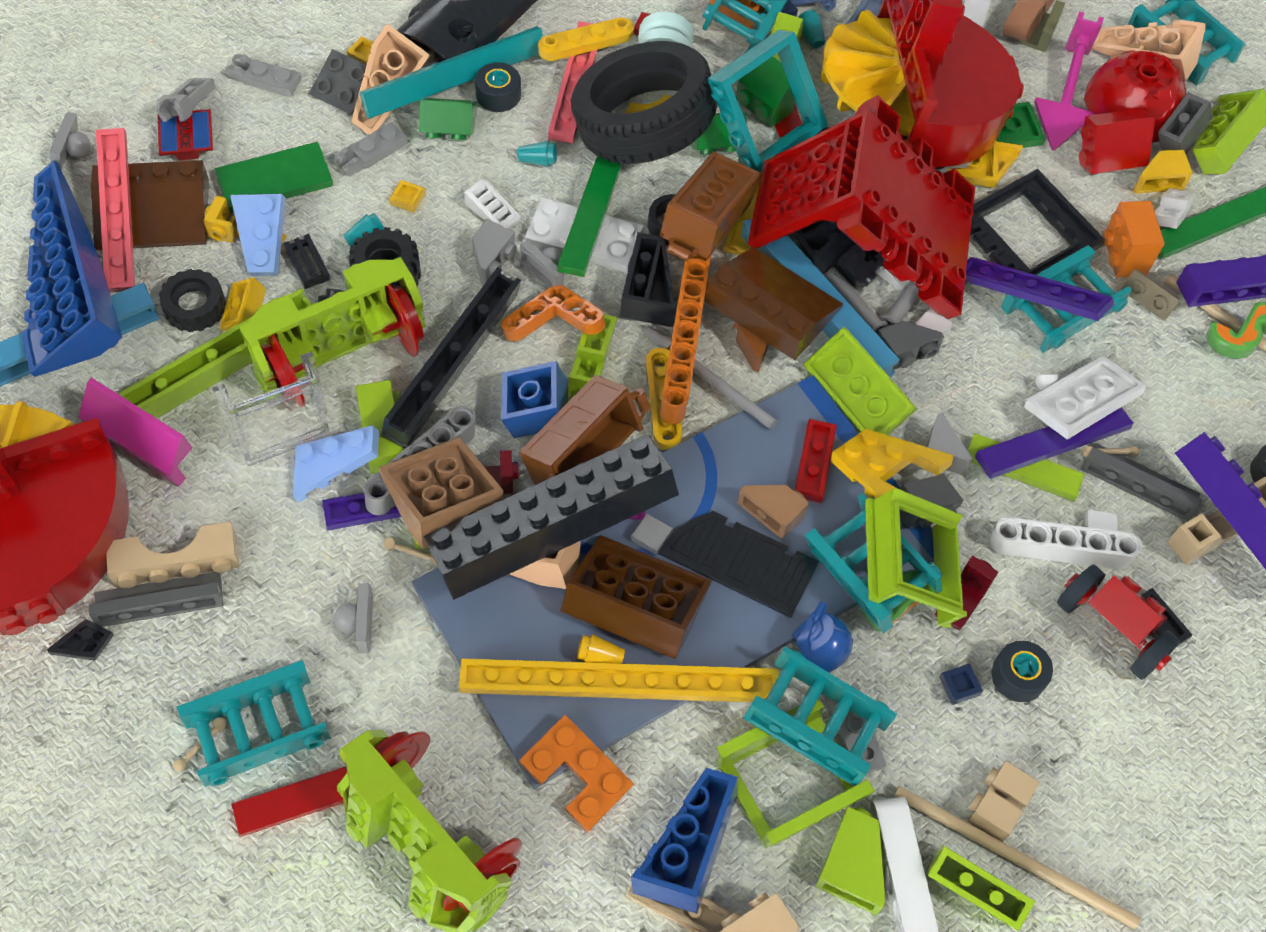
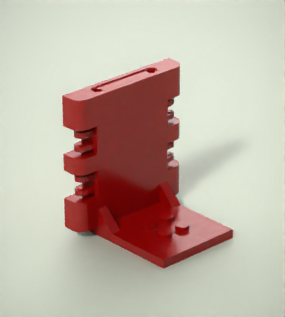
(880, 197)

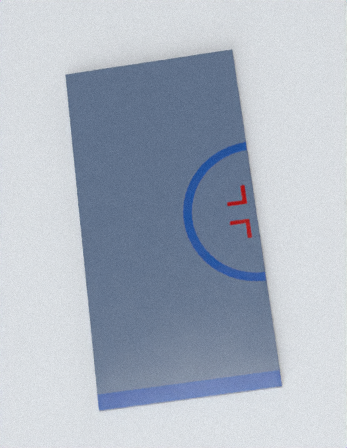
(525, 620)

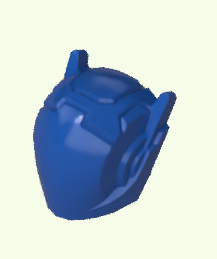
(824, 639)

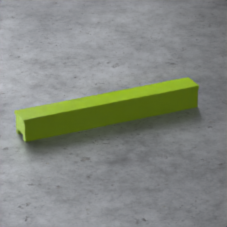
(196, 370)

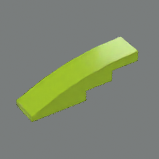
(591, 356)

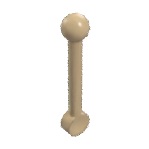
(1132, 451)
(390, 544)
(180, 764)

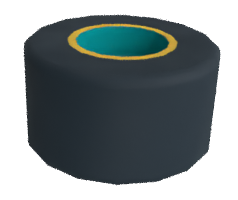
(498, 87)
(1029, 662)

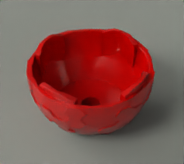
(1136, 82)

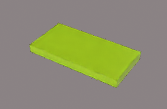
(859, 384)

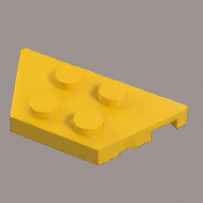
(992, 166)

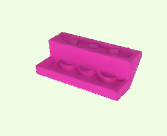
(136, 431)

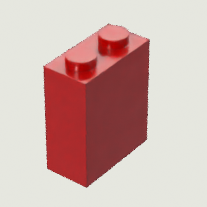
(1116, 140)

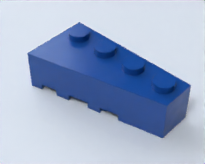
(686, 852)

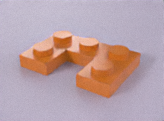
(571, 746)

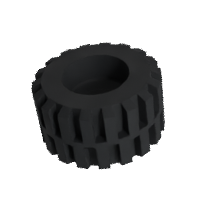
(387, 246)

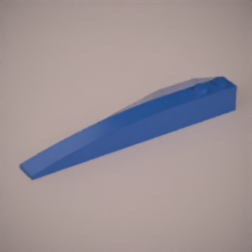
(68, 292)

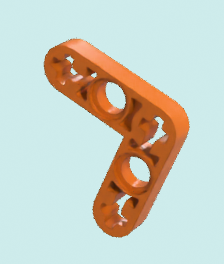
(521, 323)

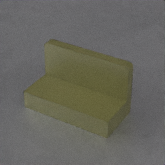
(1046, 28)

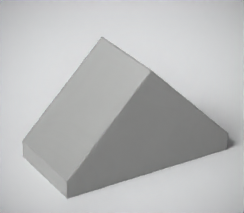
(946, 440)

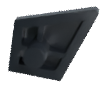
(82, 642)

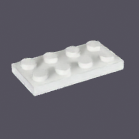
(553, 223)
(1084, 397)

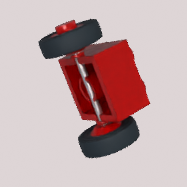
(1127, 611)

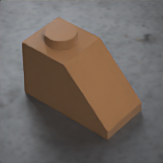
(774, 506)

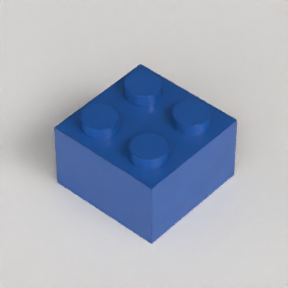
(532, 397)

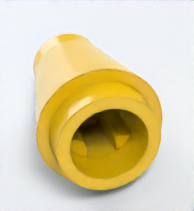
(597, 650)

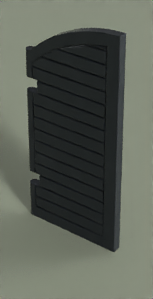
(742, 561)

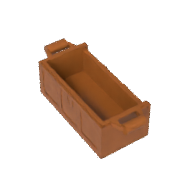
(708, 206)
(585, 428)

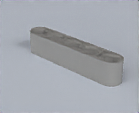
(444, 430)

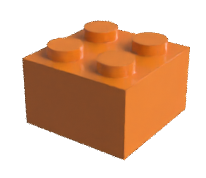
(1133, 238)

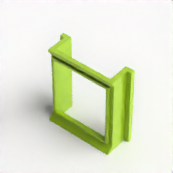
(885, 553)
(757, 740)

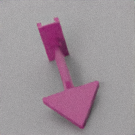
(1062, 119)

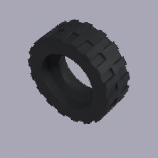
(187, 282)

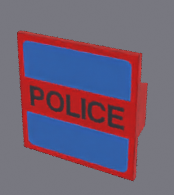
(186, 138)

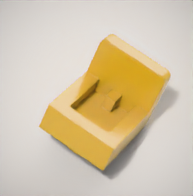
(217, 221)

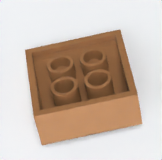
(439, 487)

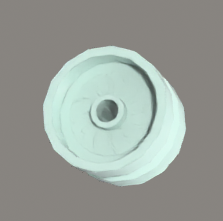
(666, 27)

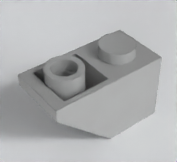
(492, 247)

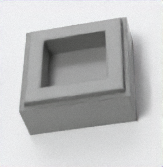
(651, 534)

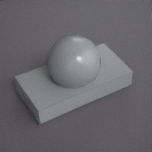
(69, 141)
(542, 264)
(357, 618)

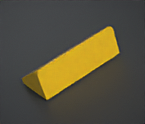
(242, 303)

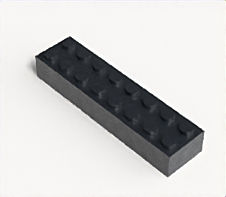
(551, 515)

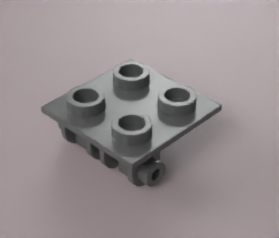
(339, 81)

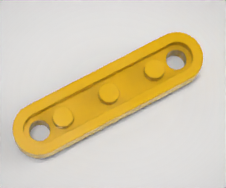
(585, 39)
(655, 384)

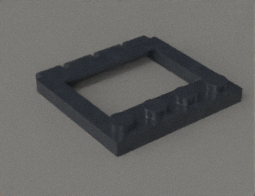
(1050, 204)

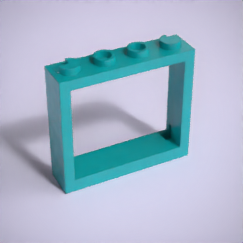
(802, 87)

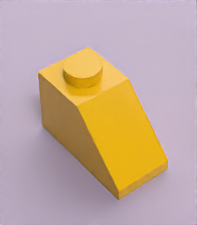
(1165, 171)

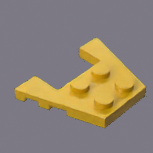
(877, 457)

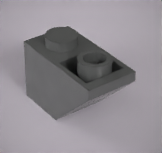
(911, 342)

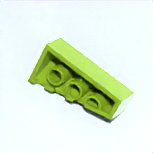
(1232, 129)

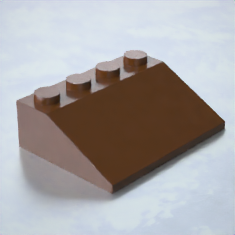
(165, 204)
(771, 301)
(635, 596)

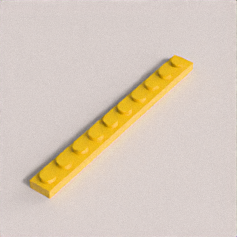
(615, 680)

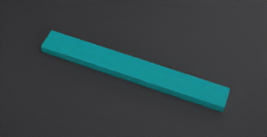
(448, 73)

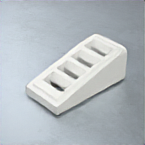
(483, 192)

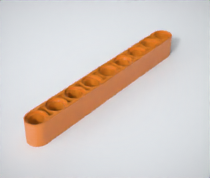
(684, 340)

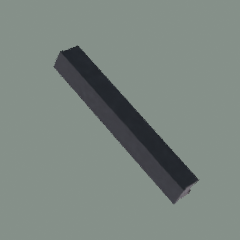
(449, 359)

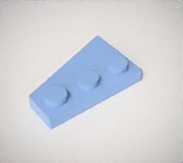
(260, 231)
(329, 457)

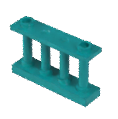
(763, 21)
(1215, 33)
(1063, 271)
(842, 568)
(230, 704)
(803, 739)

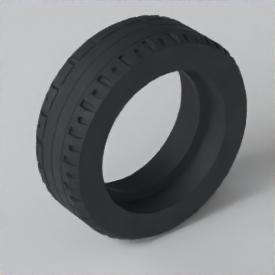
(651, 132)

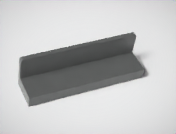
(1142, 482)
(157, 599)

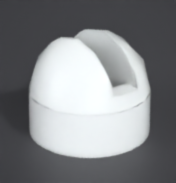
(1045, 380)

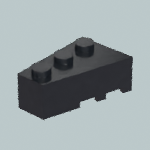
(823, 243)
(648, 283)

